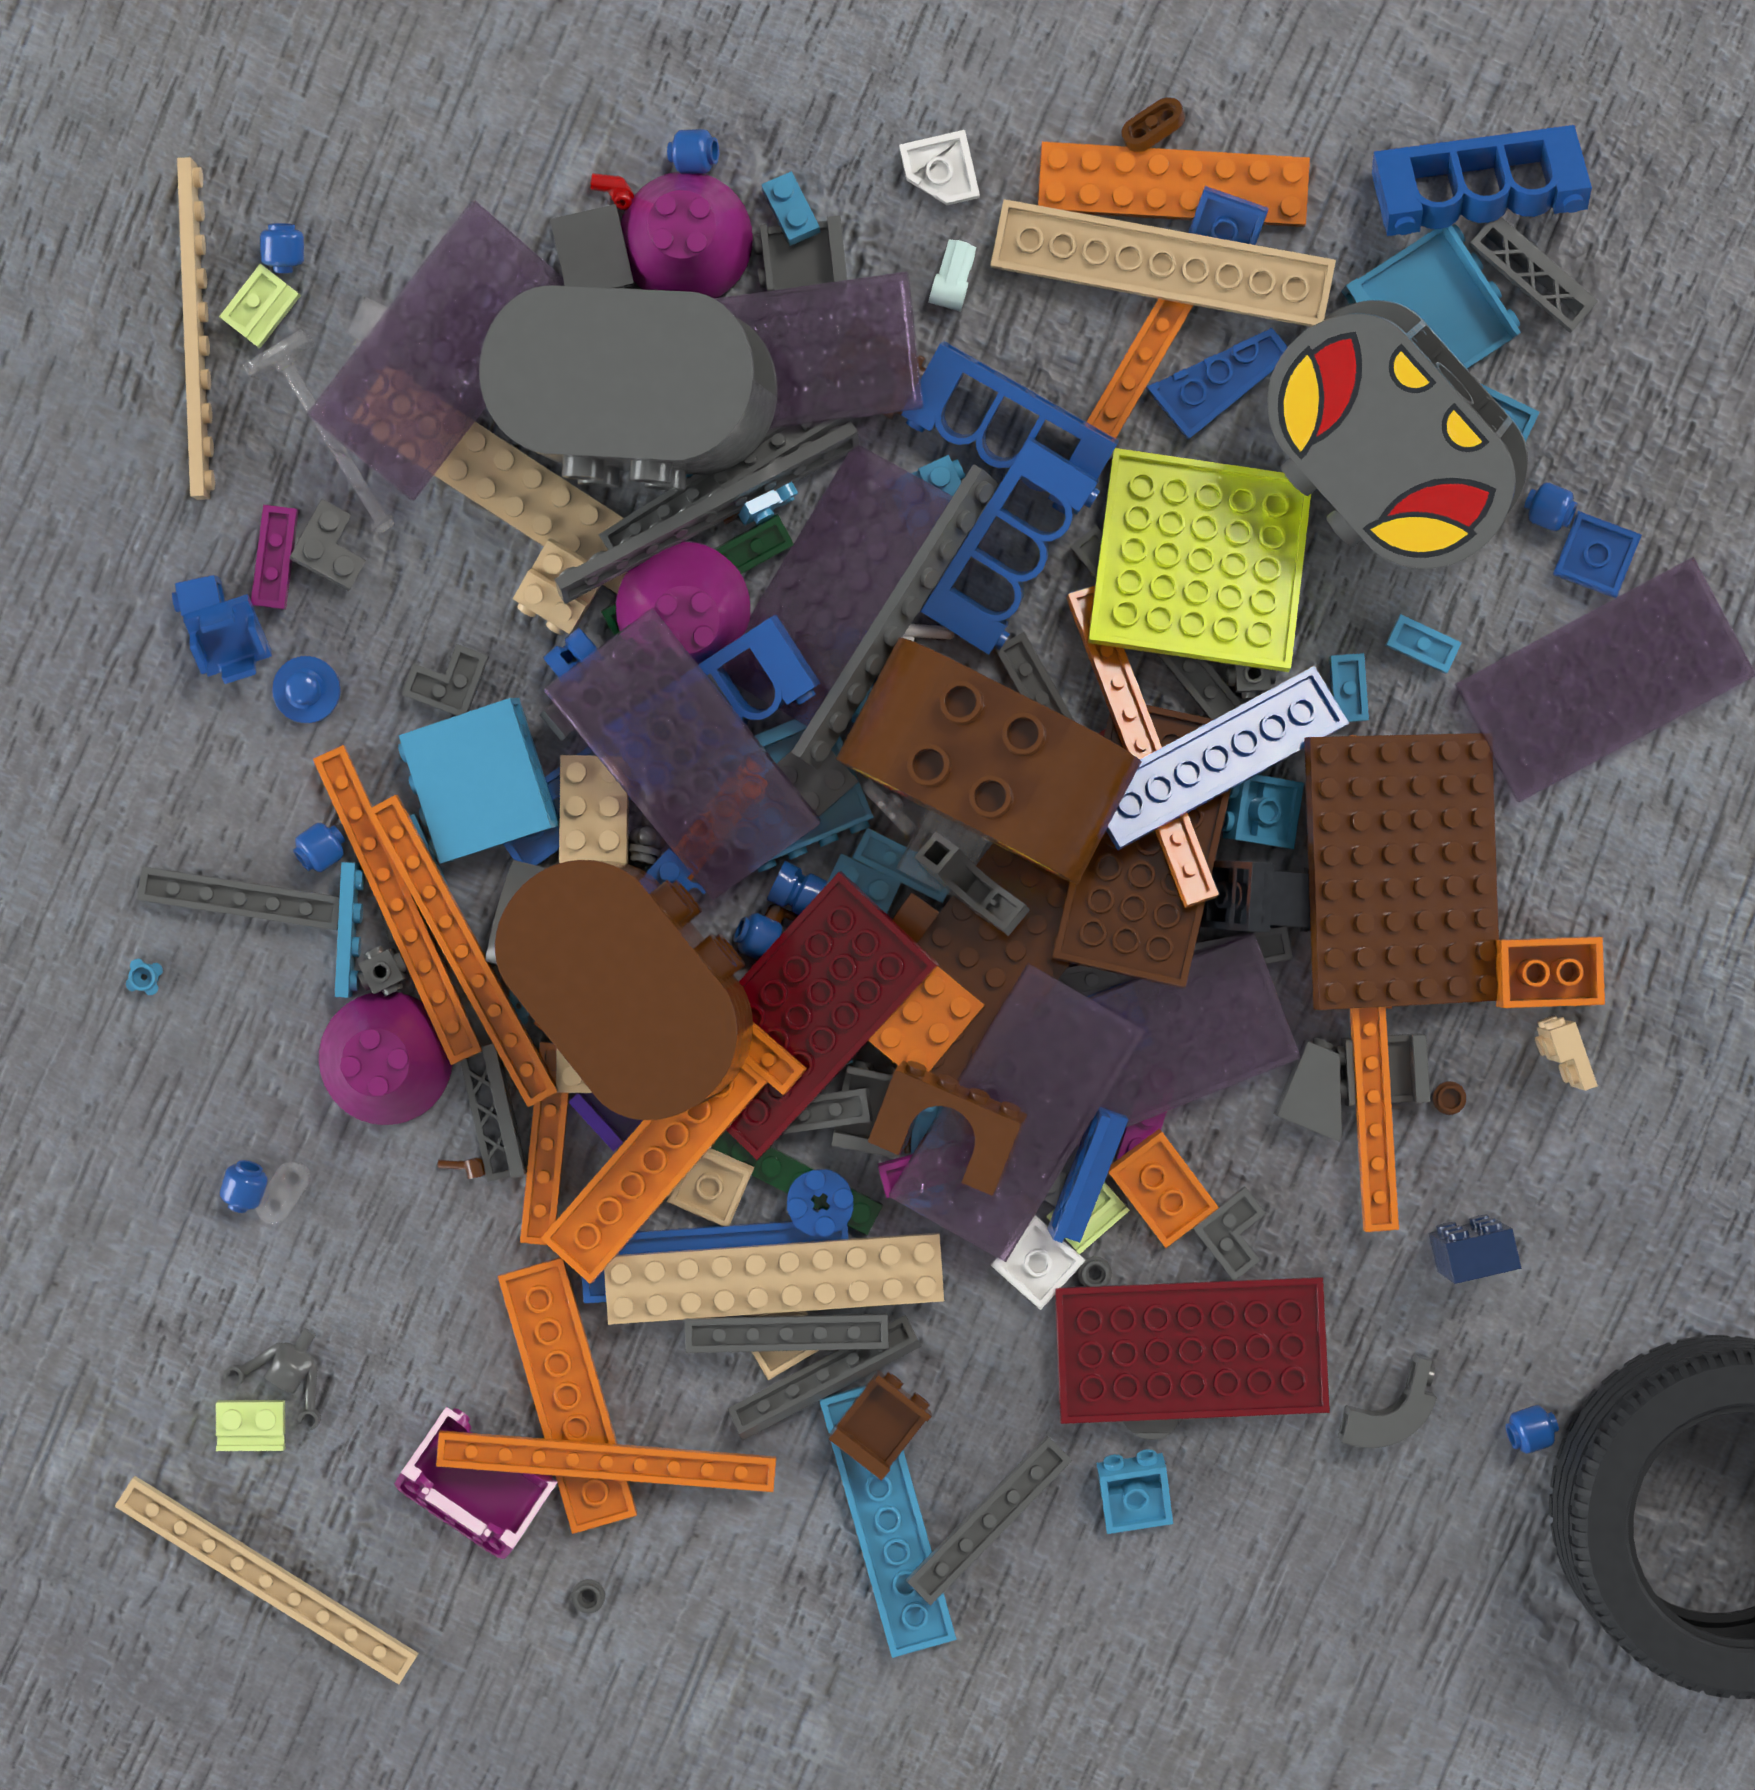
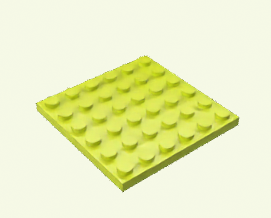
(1200, 561)

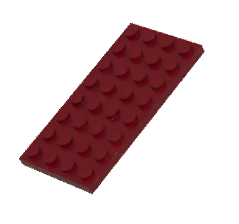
(824, 996)
(1191, 1350)

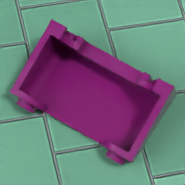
(480, 1504)

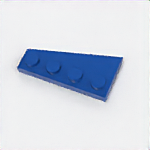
(1211, 386)

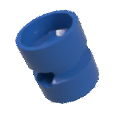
(576, 645)
(794, 888)

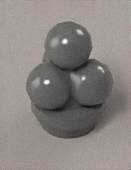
(645, 844)

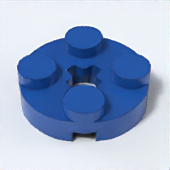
(823, 1221)

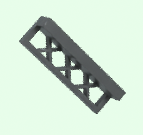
(1539, 267)
(505, 1115)

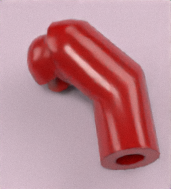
(616, 187)

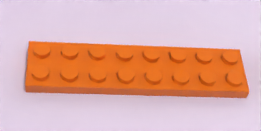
(1168, 181)
(642, 1177)
(564, 1384)

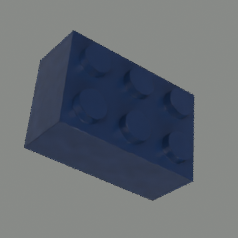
(1474, 1249)

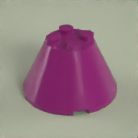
(687, 235)
(693, 593)
(383, 1059)

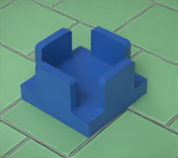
(227, 639)

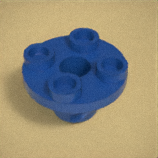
(306, 689)

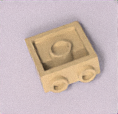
(540, 595)
(1563, 1044)

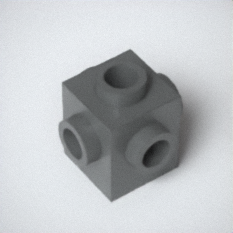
(1249, 688)
(395, 969)

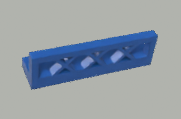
(1087, 1175)

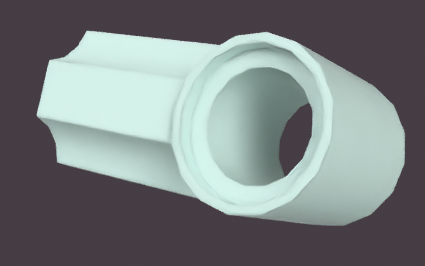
(951, 282)

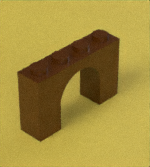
(993, 1123)

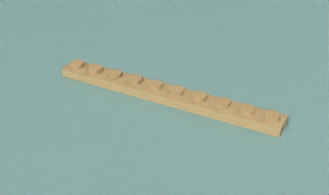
(194, 314)
(266, 1579)

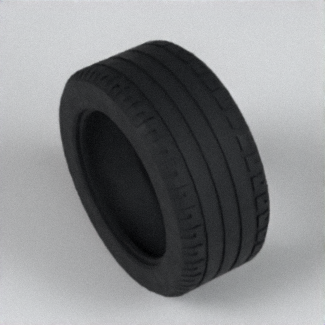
(1596, 1499)

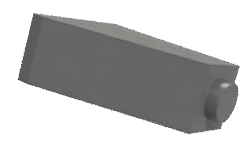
(1314, 1090)

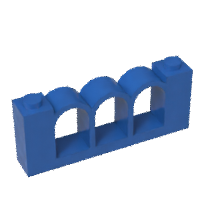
(1407, 210)
(942, 380)
(963, 614)
(779, 659)

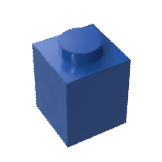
(197, 594)

